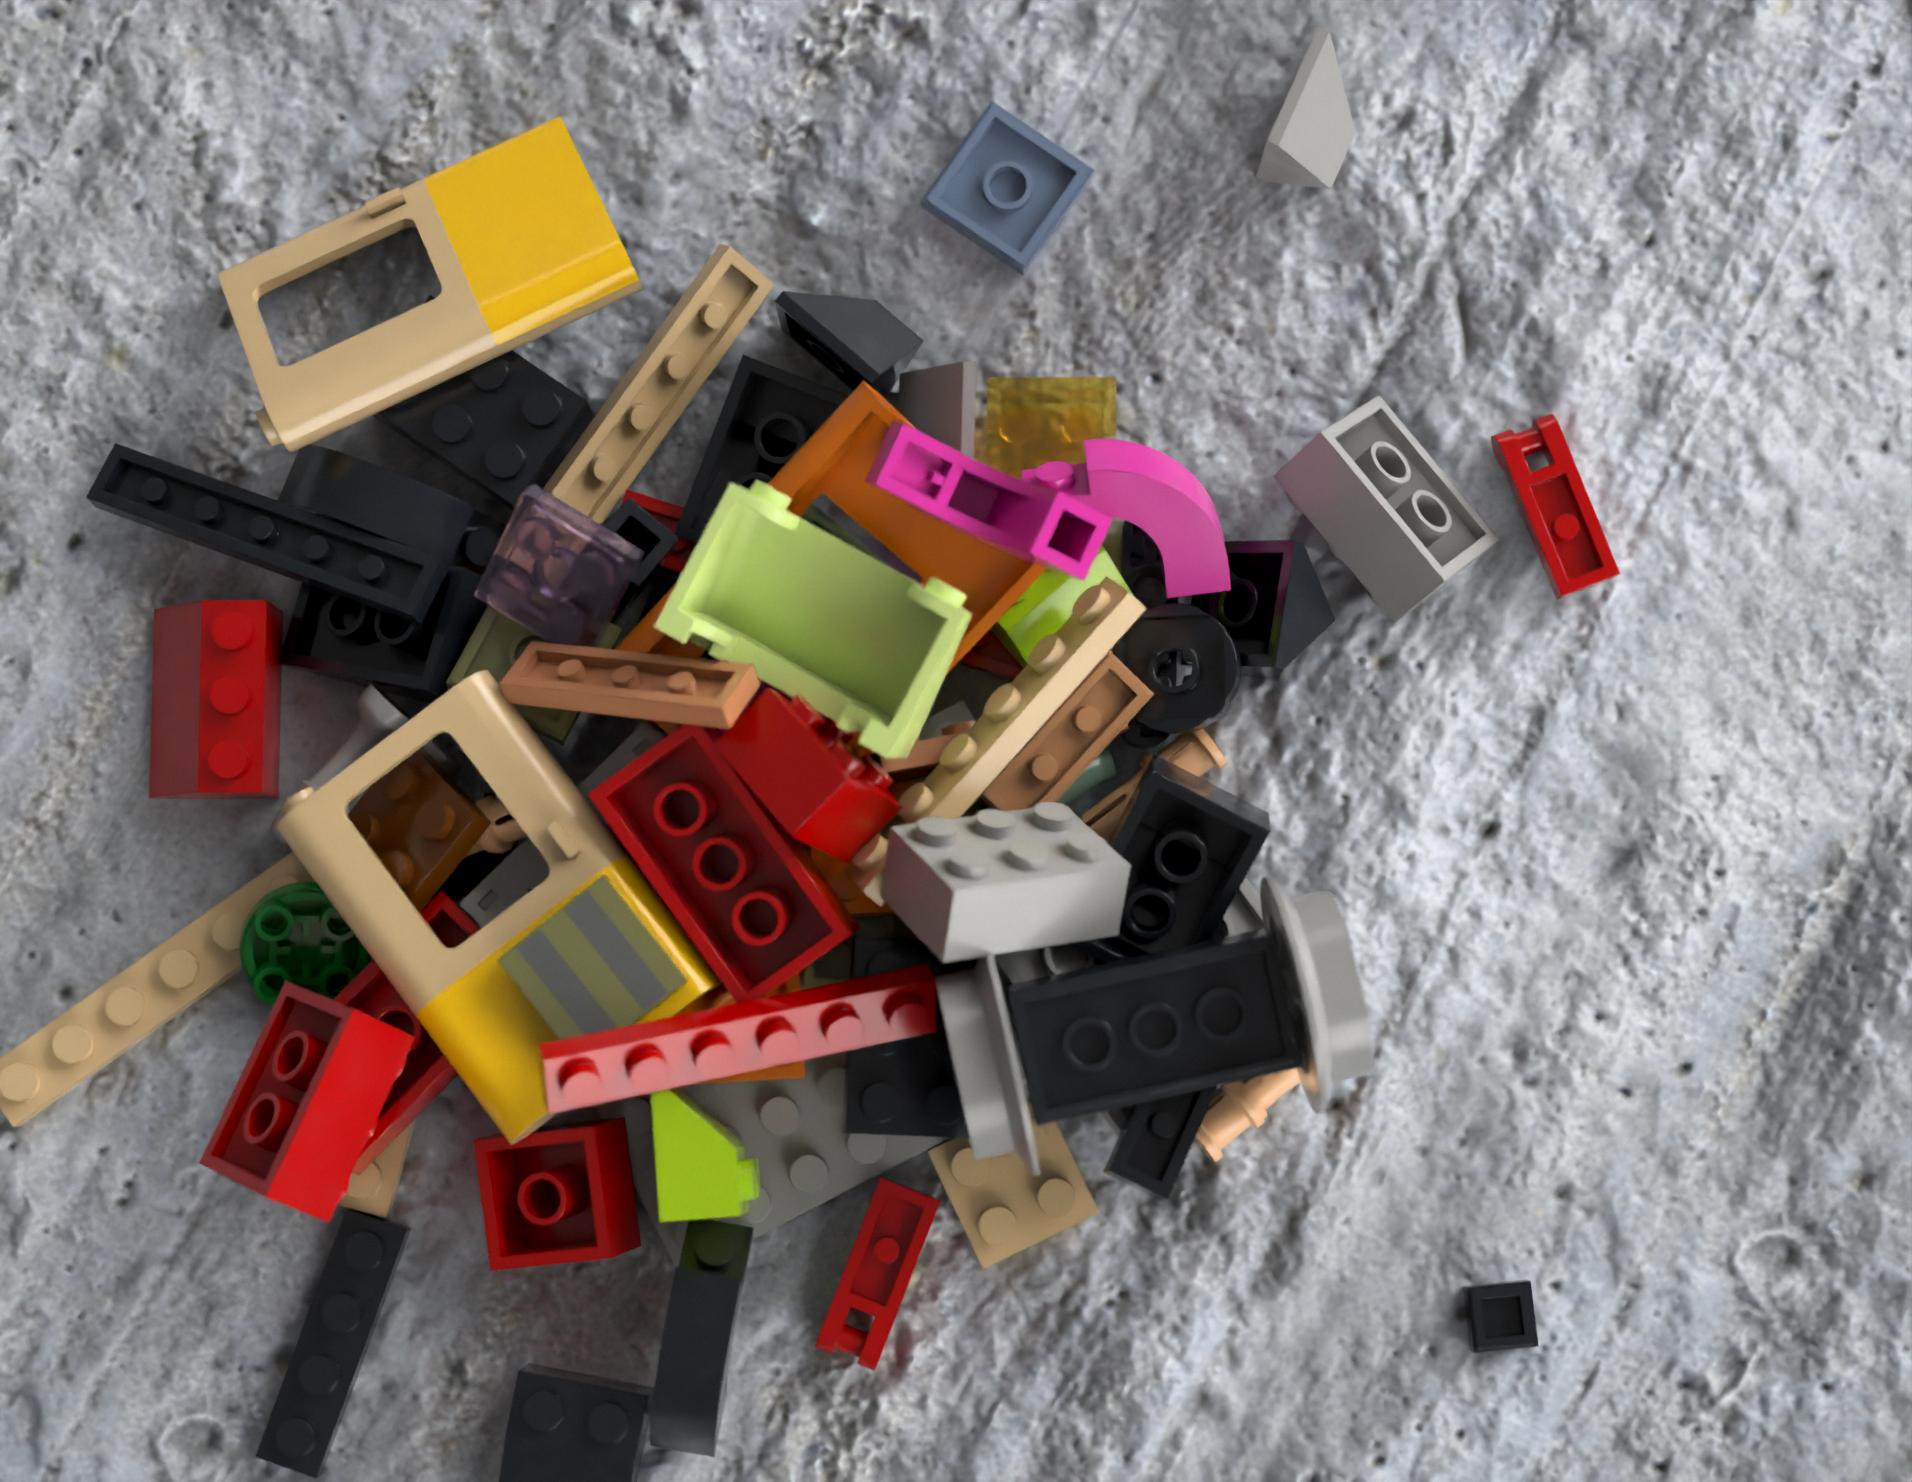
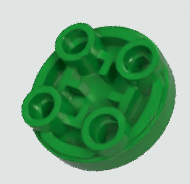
(299, 940)

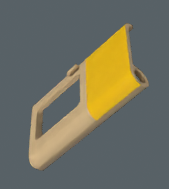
(516, 258)
(463, 991)

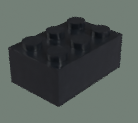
(495, 425)

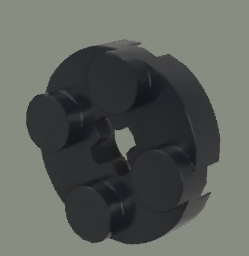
(1205, 644)

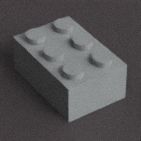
(1004, 881)

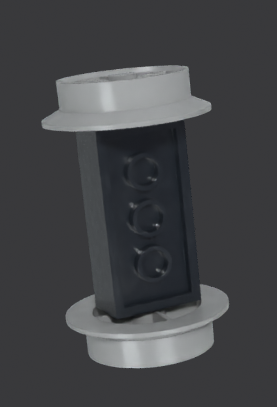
(1159, 1024)

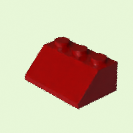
(216, 700)
(307, 1101)

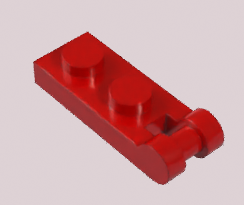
(1556, 507)
(878, 1270)

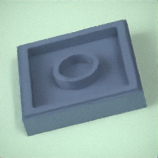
(1007, 188)

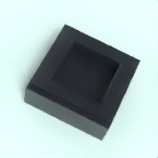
(1500, 1316)

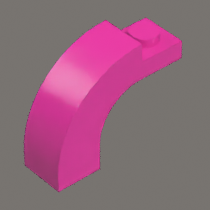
(1157, 496)
(988, 504)

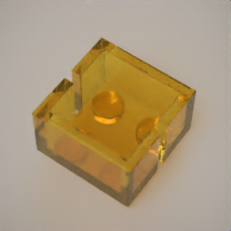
(1046, 420)

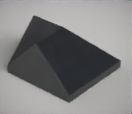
(849, 337)
(1272, 604)

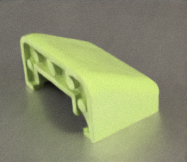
(817, 618)

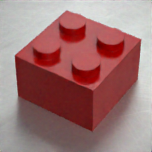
(809, 774)
(558, 1195)

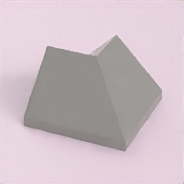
(1312, 124)

